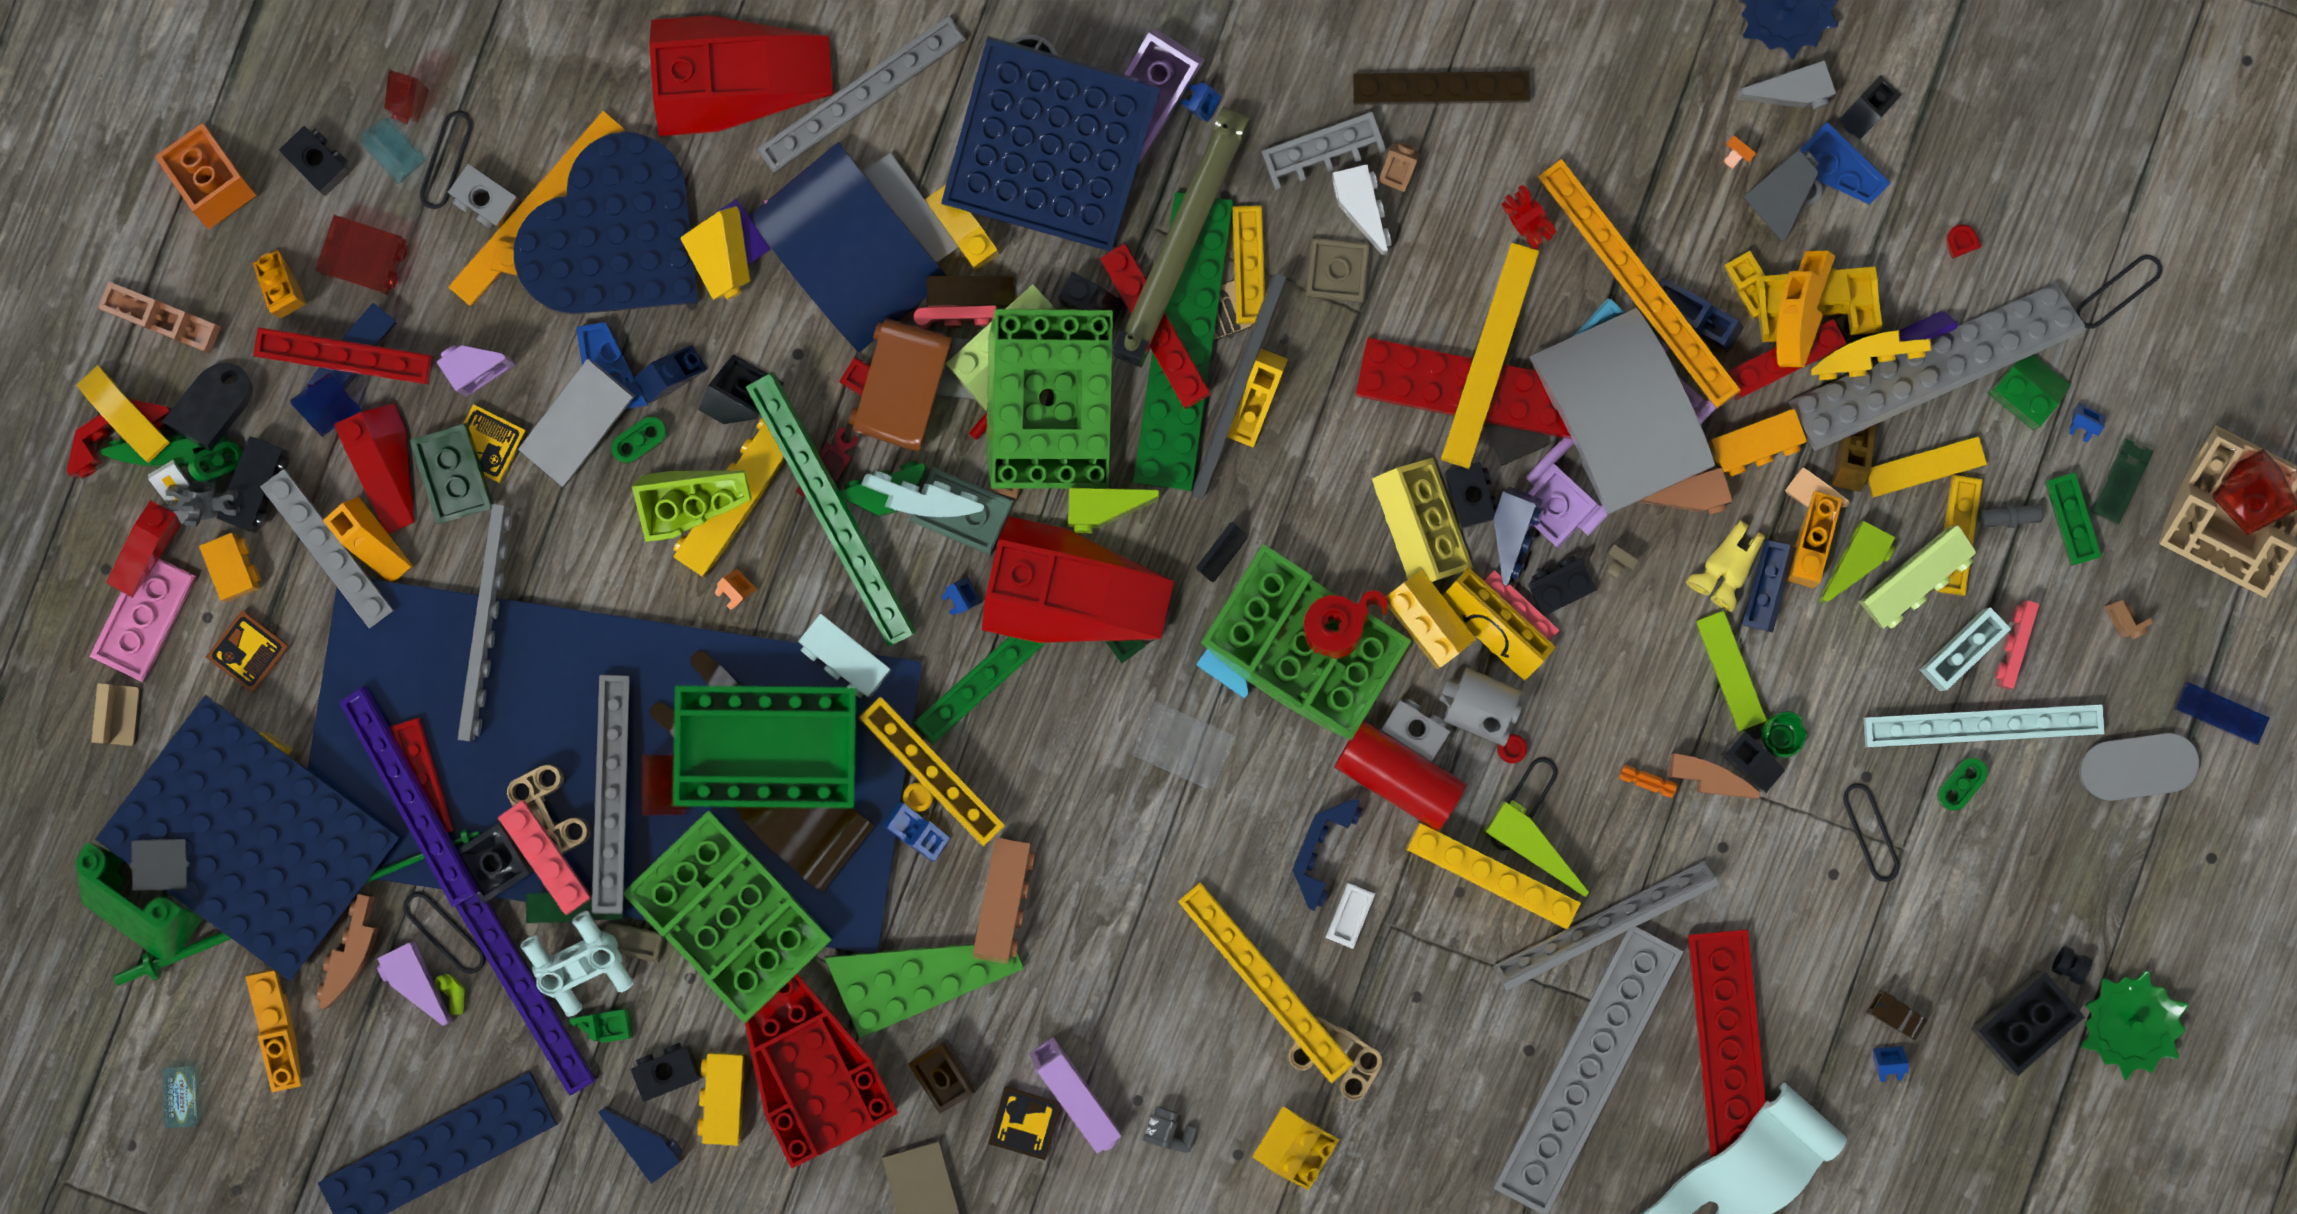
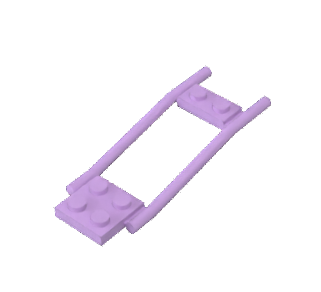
(1564, 502)

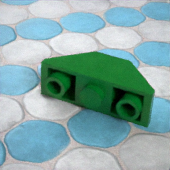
(875, 501)

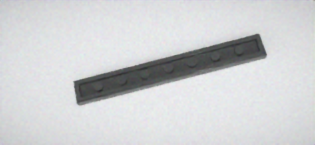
(1238, 385)

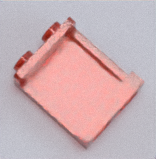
(362, 255)

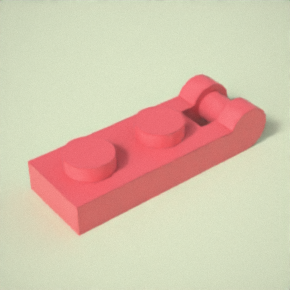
(954, 316)

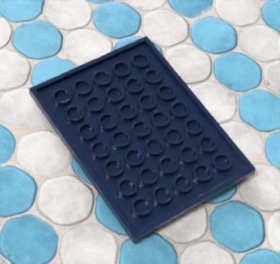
(263, 834)

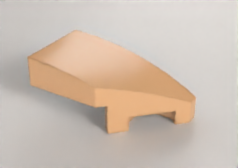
(1805, 483)

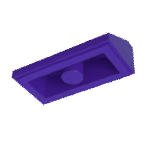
(1929, 327)

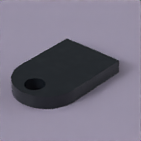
(210, 405)

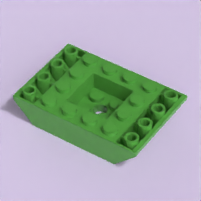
(1058, 442)

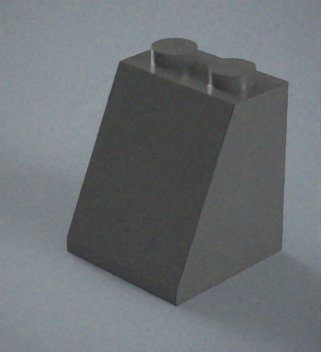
(1783, 192)

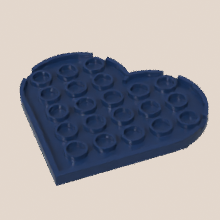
(613, 233)

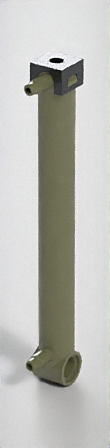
(1227, 135)

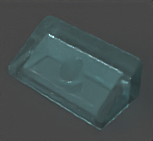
(391, 150)

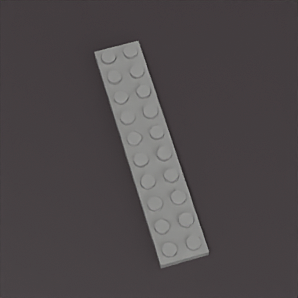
(1954, 361)
(1587, 1070)

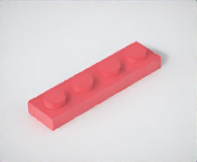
(544, 857)

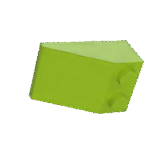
(1099, 507)

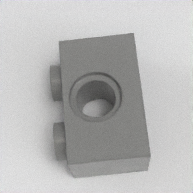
(470, 185)
(1434, 729)

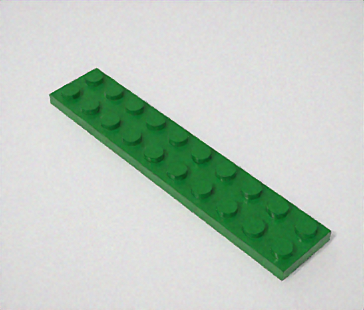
(1169, 430)

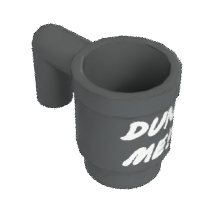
(1163, 1128)

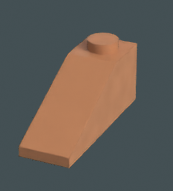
(1697, 493)

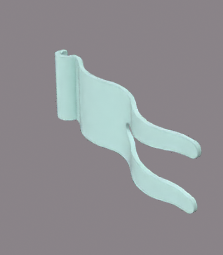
(1763, 1165)

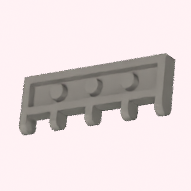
(1322, 147)

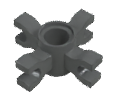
(202, 501)

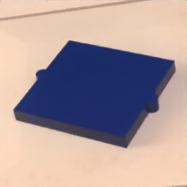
(325, 404)

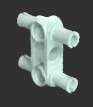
(577, 963)

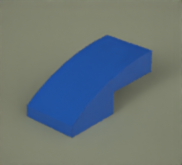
(916, 831)

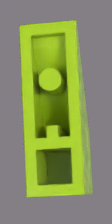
(1861, 555)

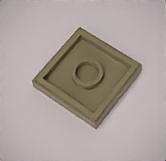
(1337, 270)

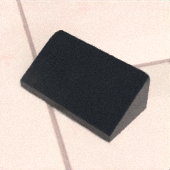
(1221, 552)

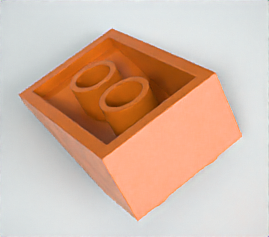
(205, 176)

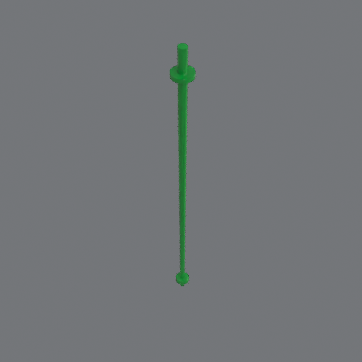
(153, 965)

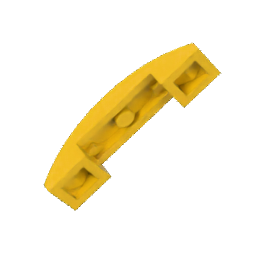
(122, 414)

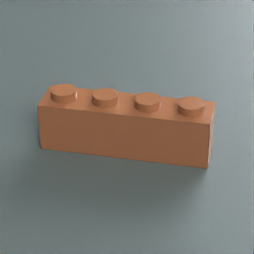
(1002, 901)

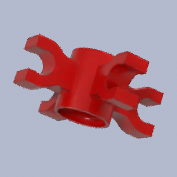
(1528, 217)

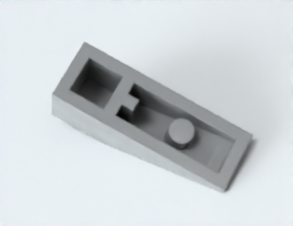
(1797, 88)

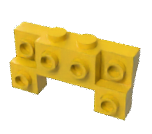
(1845, 292)

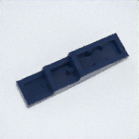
(367, 330)

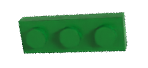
(2073, 519)

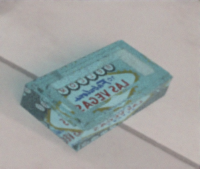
(179, 1097)

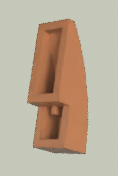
(1710, 777)

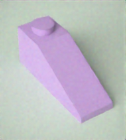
(410, 976)

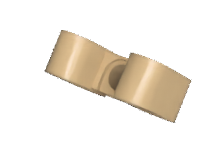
(536, 800)
(1354, 1048)

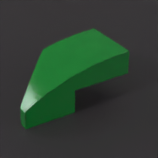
(606, 1026)

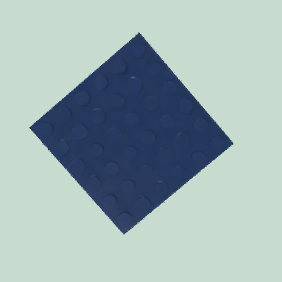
(1050, 143)

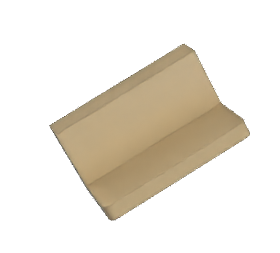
(115, 714)

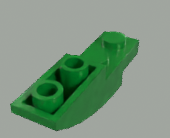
(178, 449)

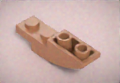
(346, 964)

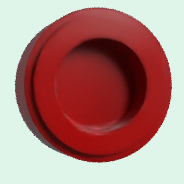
(1514, 749)

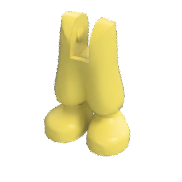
(1729, 562)

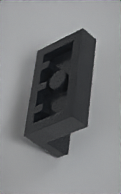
(1562, 586)

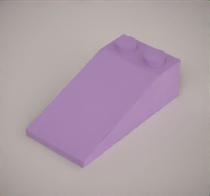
(1171, 67)

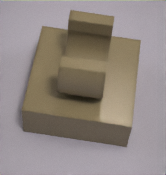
(1620, 560)

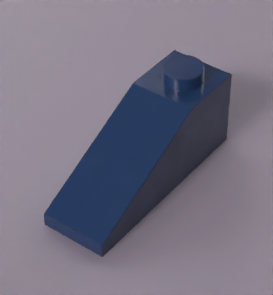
(647, 1147)

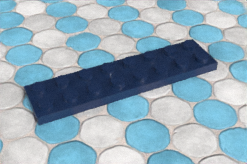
(441, 1150)

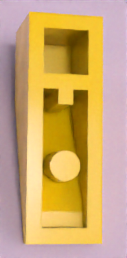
(964, 231)
(1257, 397)

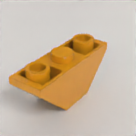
(278, 284)

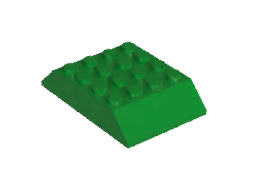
(764, 746)

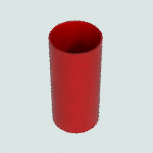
(1400, 776)

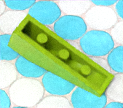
(1523, 836)

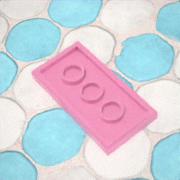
(142, 623)

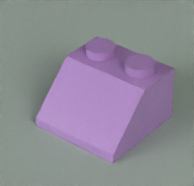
(472, 367)

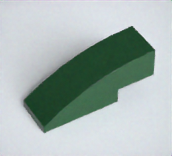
(544, 909)

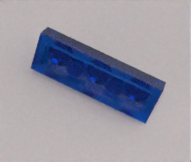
(2221, 713)

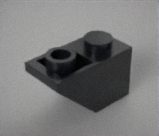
(1753, 761)

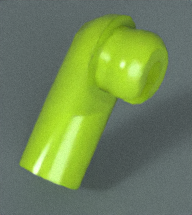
(454, 990)

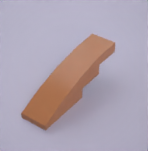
(159, 317)

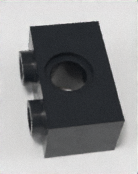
(299, 152)
(1469, 513)
(652, 1084)

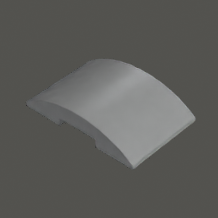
(1624, 410)

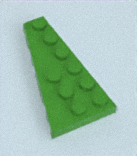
(905, 982)

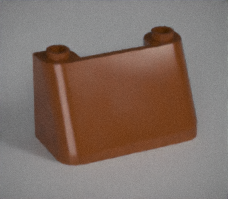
(901, 384)

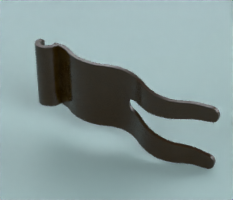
(808, 839)

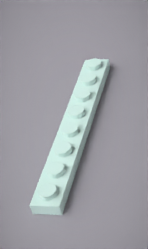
(1983, 725)

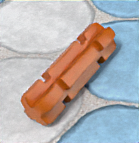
(1648, 781)

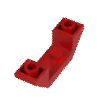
(84, 458)

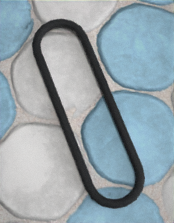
(422, 190)
(2129, 299)
(1541, 797)
(1897, 867)
(435, 942)

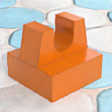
(1739, 151)
(736, 587)

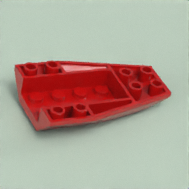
(731, 72)
(1070, 589)
(812, 1075)

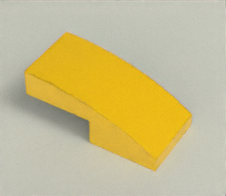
(1743, 275)

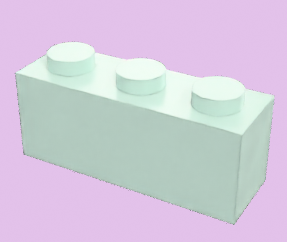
(1965, 649)
(843, 656)

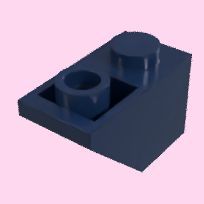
(670, 373)

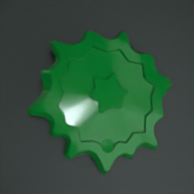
(2134, 1024)

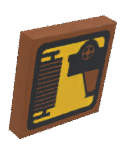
(247, 651)

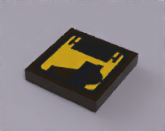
(1025, 1123)

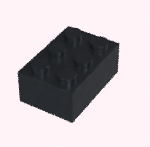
(2028, 1022)

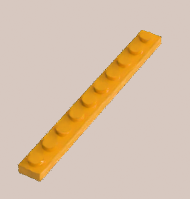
(1639, 284)

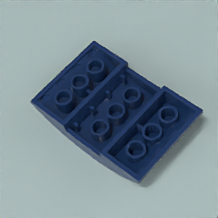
(846, 246)

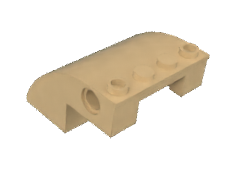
(2209, 536)

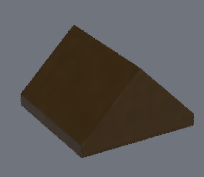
(943, 1076)

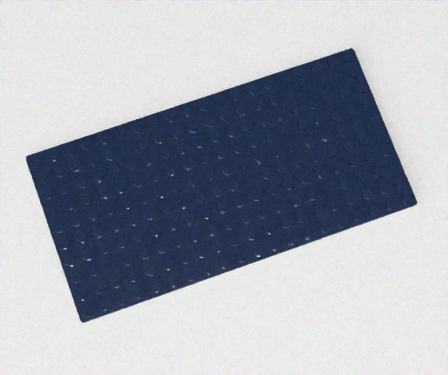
(546, 713)

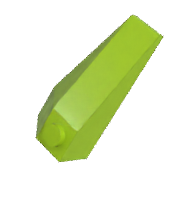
(685, 499)

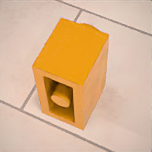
(230, 566)

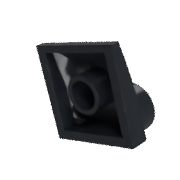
(494, 862)

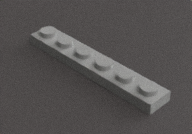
(326, 548)

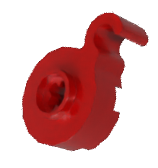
(1350, 618)

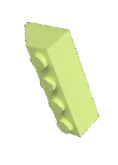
(971, 362)
(1917, 576)

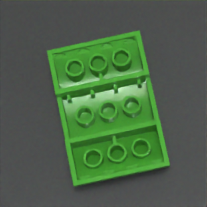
(1266, 644)
(727, 916)

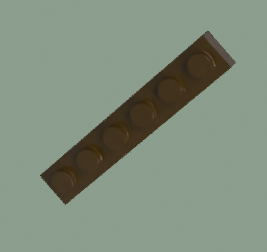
(1441, 88)

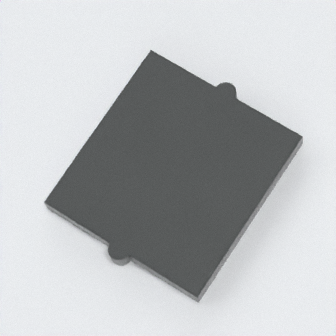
(159, 864)

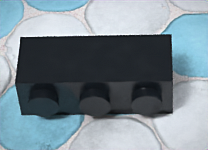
(256, 466)

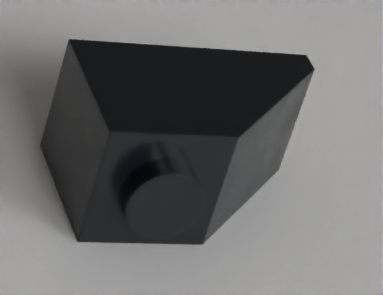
(1869, 107)
(1085, 295)

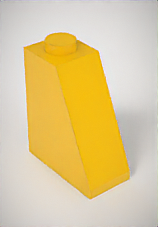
(719, 253)

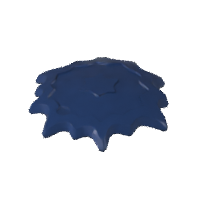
(1788, 22)

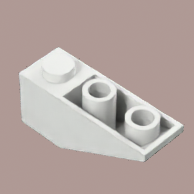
(1358, 201)

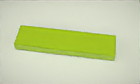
(1730, 671)

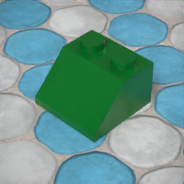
(2029, 390)

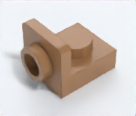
(1399, 166)
(2122, 618)

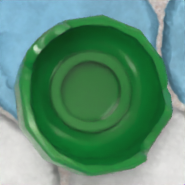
(1784, 734)

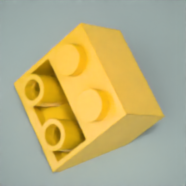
(1295, 1148)

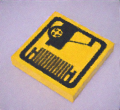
(494, 441)

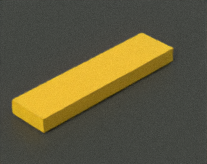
(1248, 262)
(1926, 467)
(1962, 511)

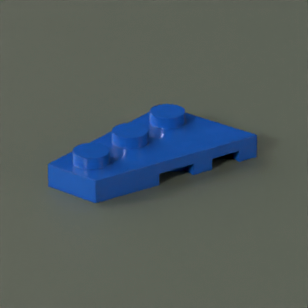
(1844, 166)
(600, 345)

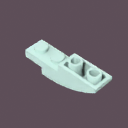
(933, 501)

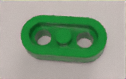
(639, 440)
(213, 462)
(1961, 784)

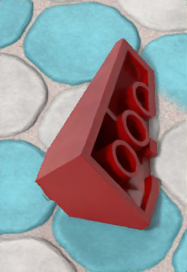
(379, 456)

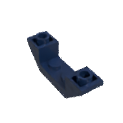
(1311, 888)

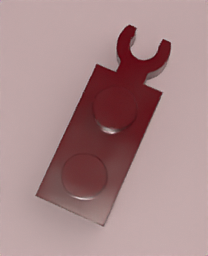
(835, 457)

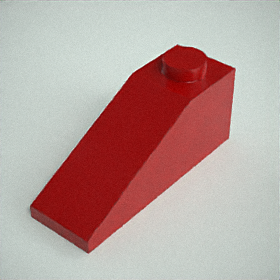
(143, 548)

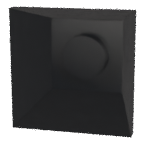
(727, 395)

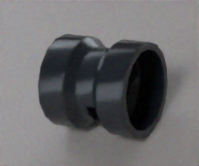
(2072, 965)

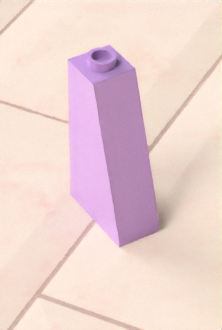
(1075, 1095)

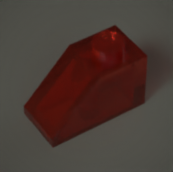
(404, 97)

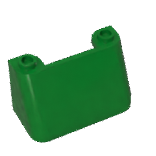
(158, 929)

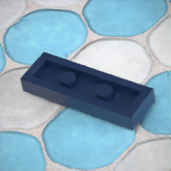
(1769, 586)

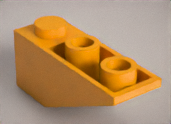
(367, 539)
(1814, 540)

